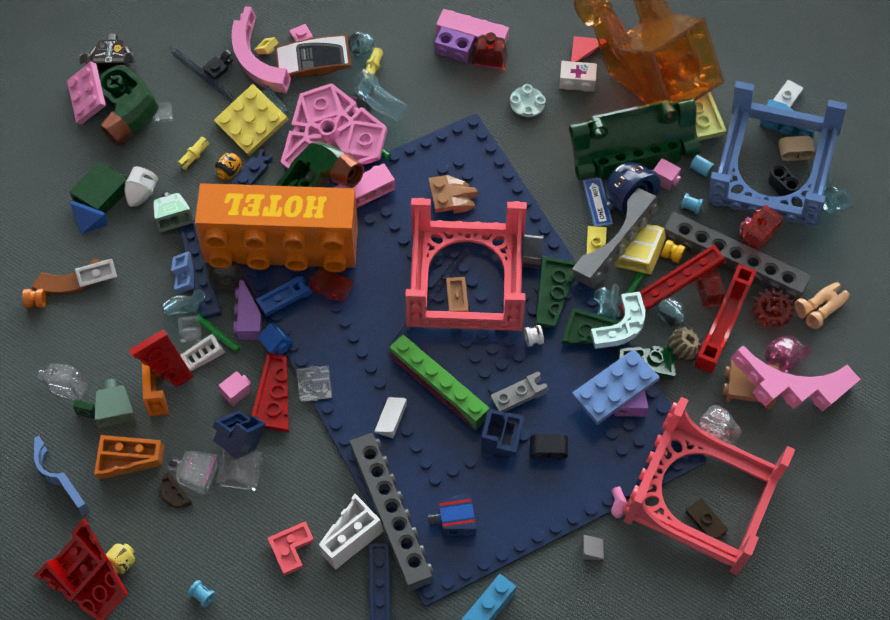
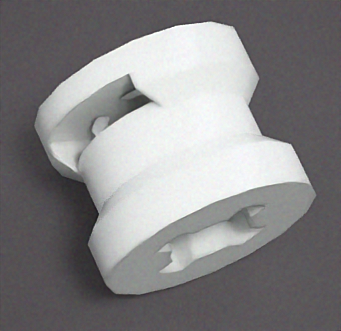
(533, 335)

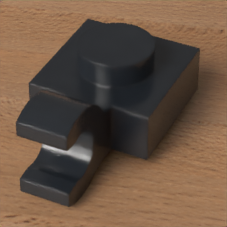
(217, 67)

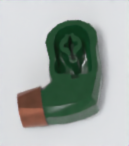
(132, 103)
(321, 164)

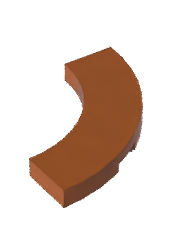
(59, 283)

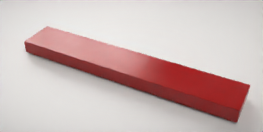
(680, 277)

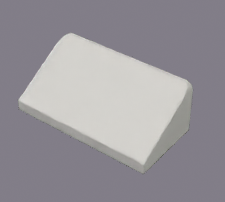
(96, 272)
(391, 416)

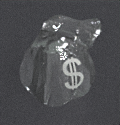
(720, 424)

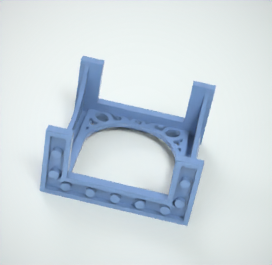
(813, 202)

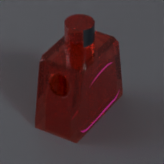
(490, 52)

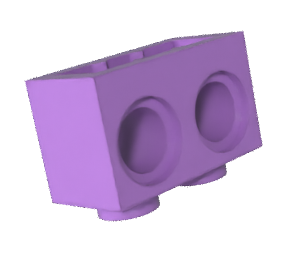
(454, 44)

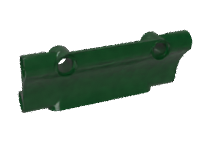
(636, 136)

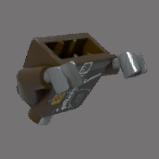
(108, 54)

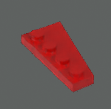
(163, 358)
(272, 394)

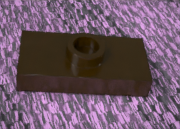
(706, 519)

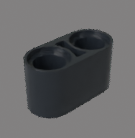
(784, 180)
(532, 251)
(548, 446)

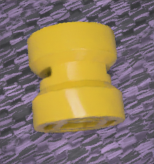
(673, 251)

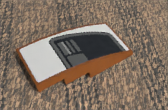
(314, 56)

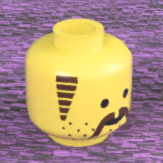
(121, 557)

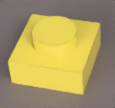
(266, 46)

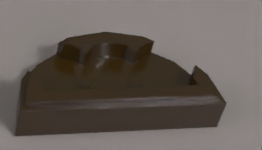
(172, 493)

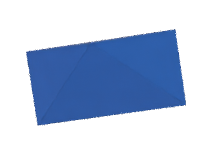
(88, 218)

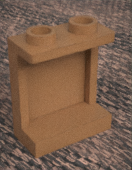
(739, 386)

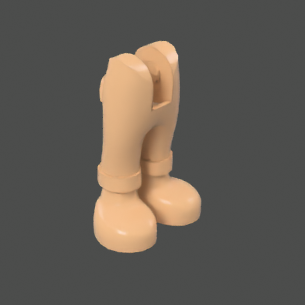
(833, 302)

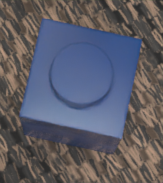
(275, 339)

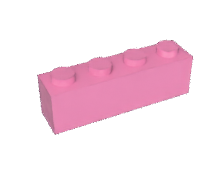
(470, 25)
(373, 185)

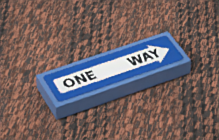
(597, 203)

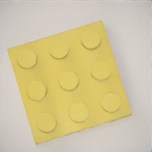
(251, 120)

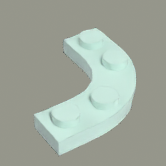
(627, 328)

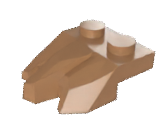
(451, 194)

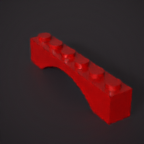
(725, 319)

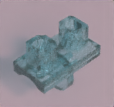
(608, 301)

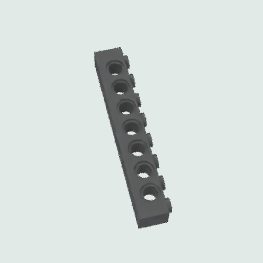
(745, 256)
(413, 577)

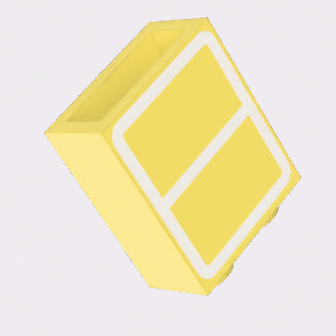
(644, 250)

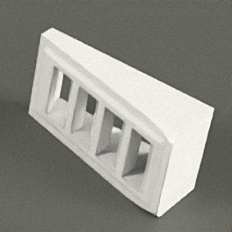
(205, 358)

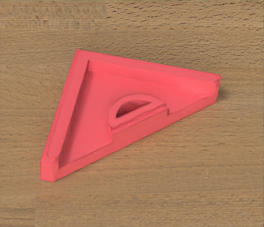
(583, 48)

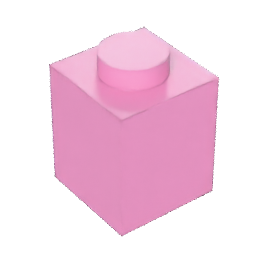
(668, 174)
(235, 388)

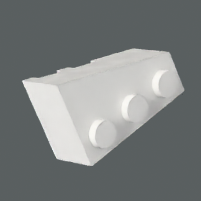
(350, 533)

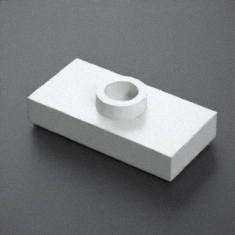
(789, 93)

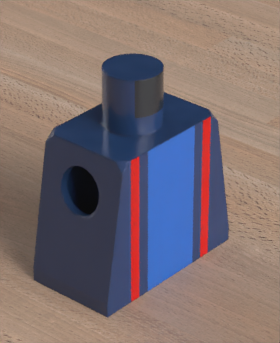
(455, 516)

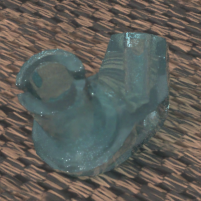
(183, 304)

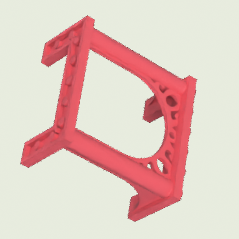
(482, 233)
(681, 428)

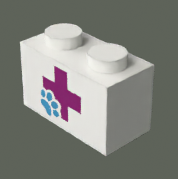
(577, 76)

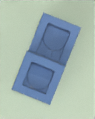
(184, 272)

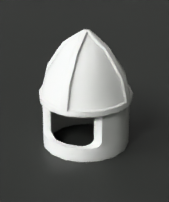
(139, 188)

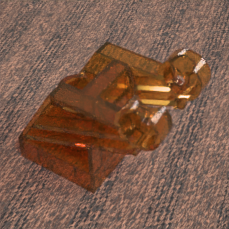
(660, 56)

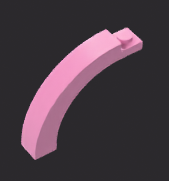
(259, 72)

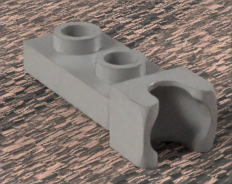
(519, 393)

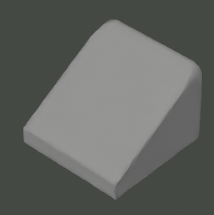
(592, 548)

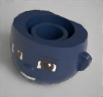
(625, 181)

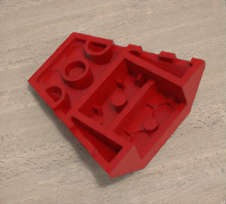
(85, 574)

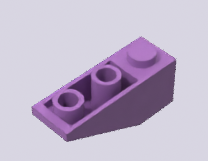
(248, 316)

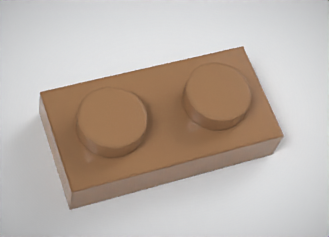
(457, 294)

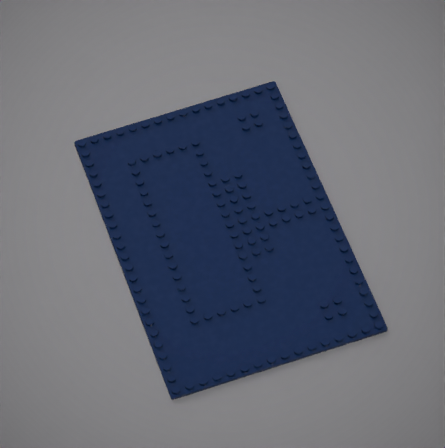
(434, 452)

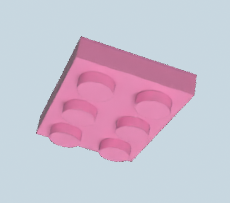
(86, 93)

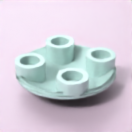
(527, 101)

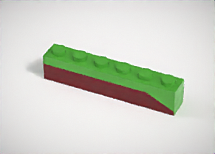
(439, 382)

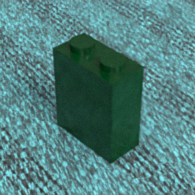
(99, 188)

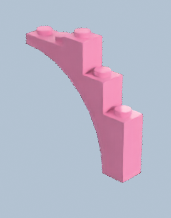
(794, 389)

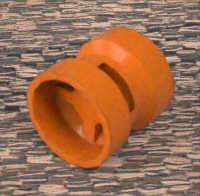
(34, 298)

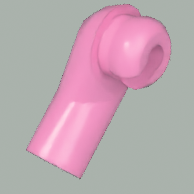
(619, 503)

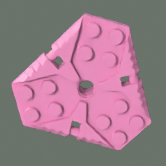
(330, 110)

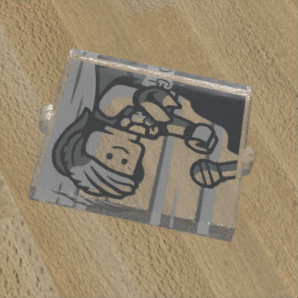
(314, 383)

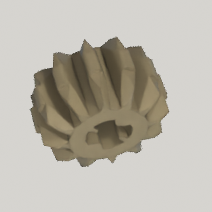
(684, 343)

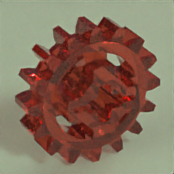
(773, 311)

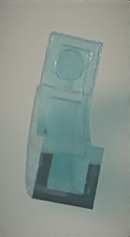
(373, 94)

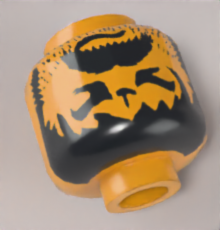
(228, 166)

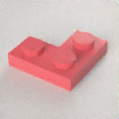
(285, 545)

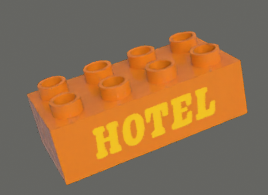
(277, 226)

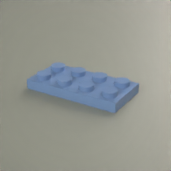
(615, 386)

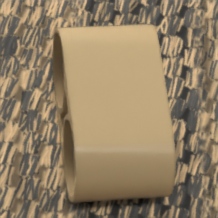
(796, 148)

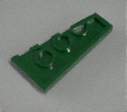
(554, 285)

